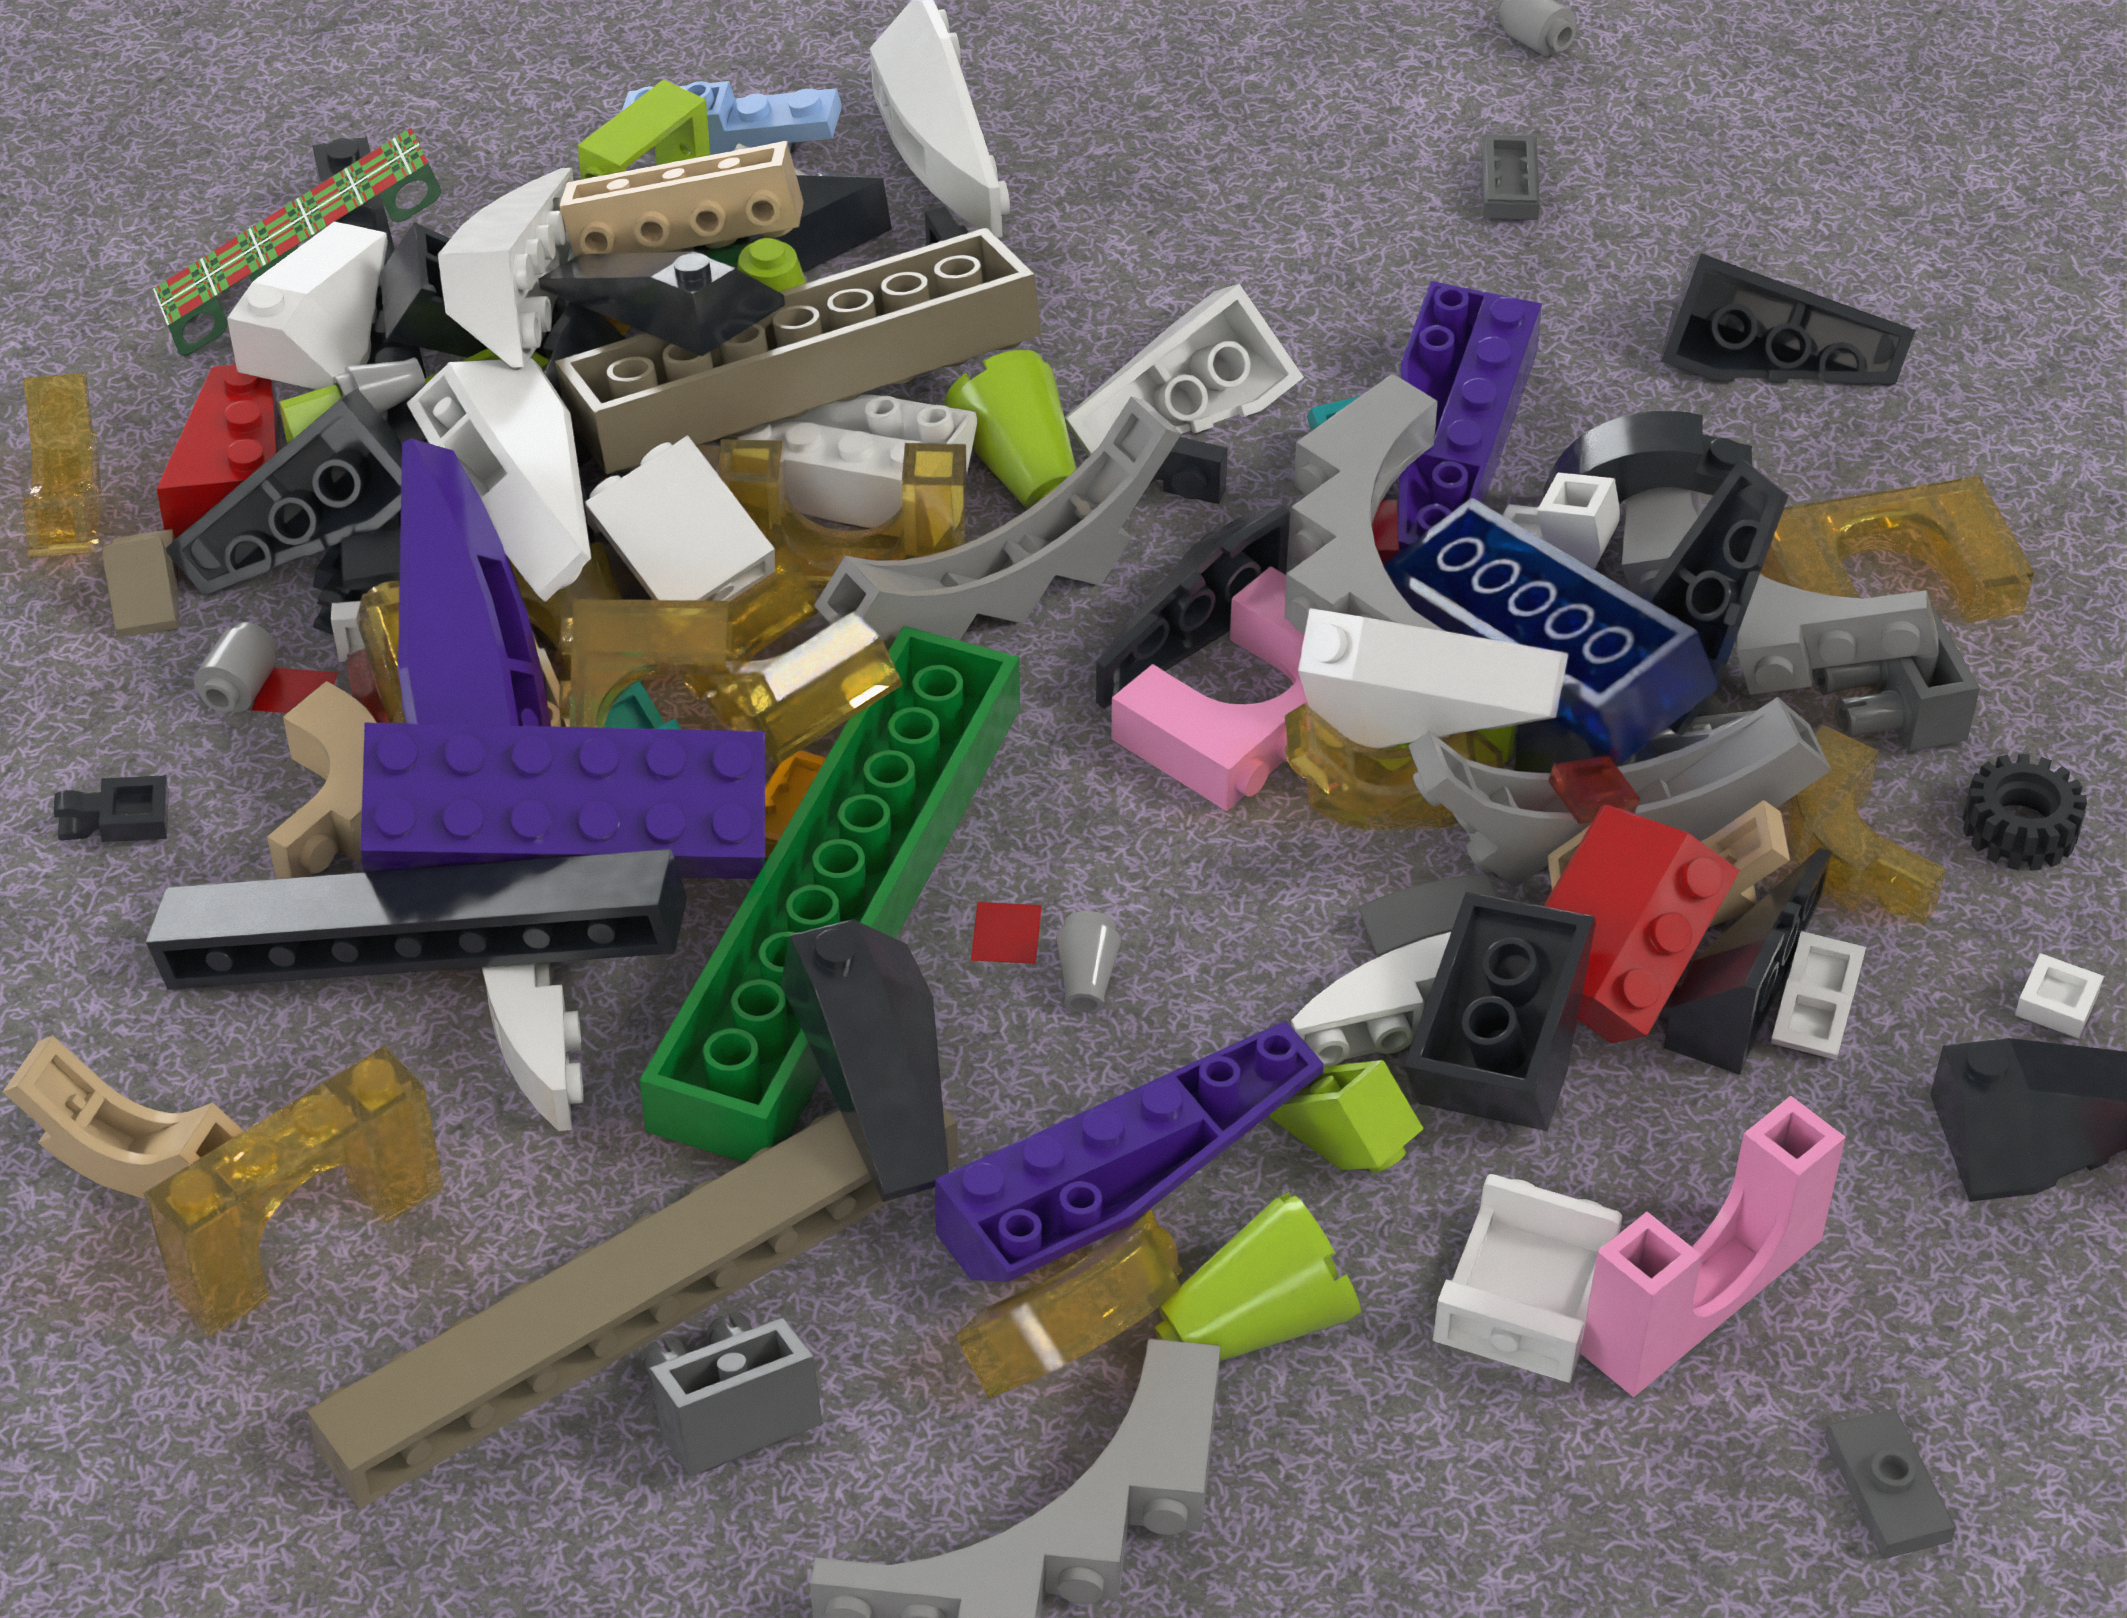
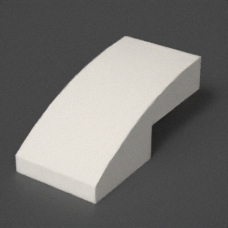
(1818, 995)

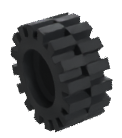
(2017, 836)

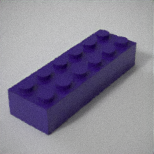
(562, 792)

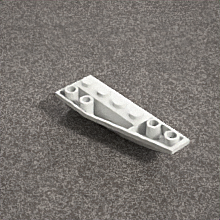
(933, 117)
(496, 263)
(849, 454)
(519, 457)

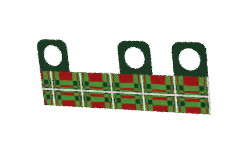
(278, 235)

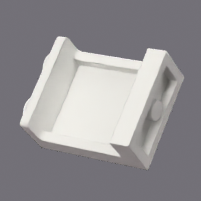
(681, 527)
(1525, 1278)

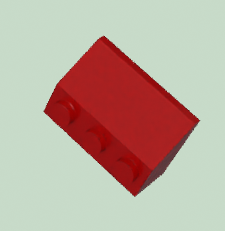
(1651, 908)

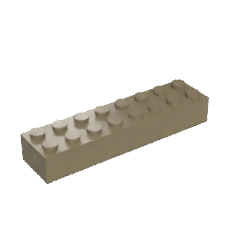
(819, 348)

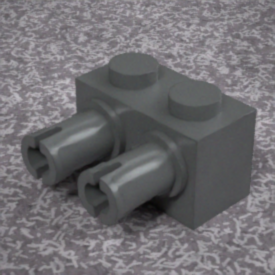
(1920, 696)
(734, 1393)

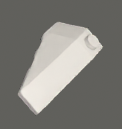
(311, 309)
(1196, 372)
(1399, 680)

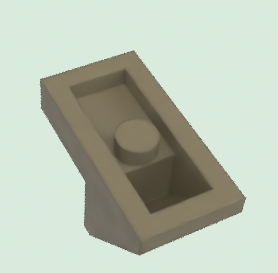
(142, 583)

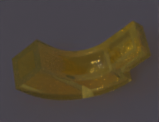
(66, 479)
(1367, 784)
(1860, 859)
(1074, 1309)

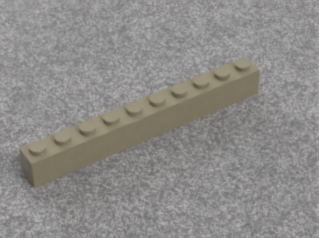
(595, 1309)

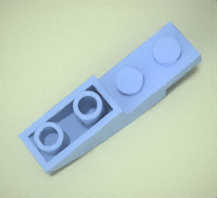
(760, 117)

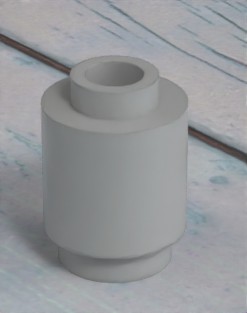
(1538, 24)
(236, 668)

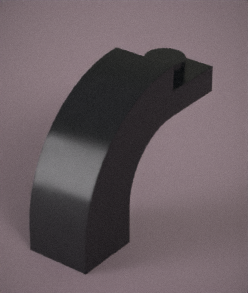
(1652, 453)

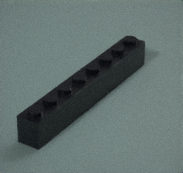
(419, 920)

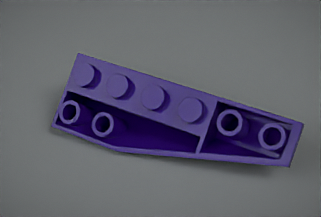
(1475, 360)
(461, 612)
(1114, 1159)

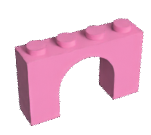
(1211, 743)
(1663, 1297)

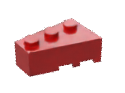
(221, 445)

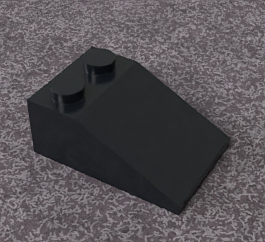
(1502, 1011)

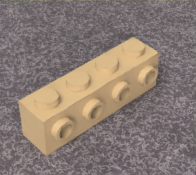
(685, 203)

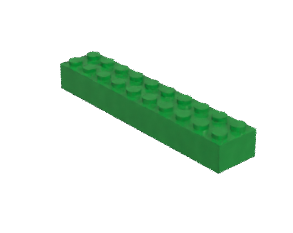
(855, 849)

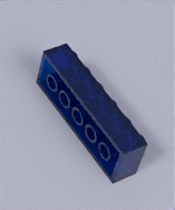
(1626, 661)

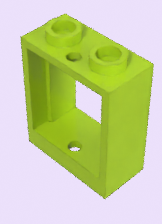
(659, 118)

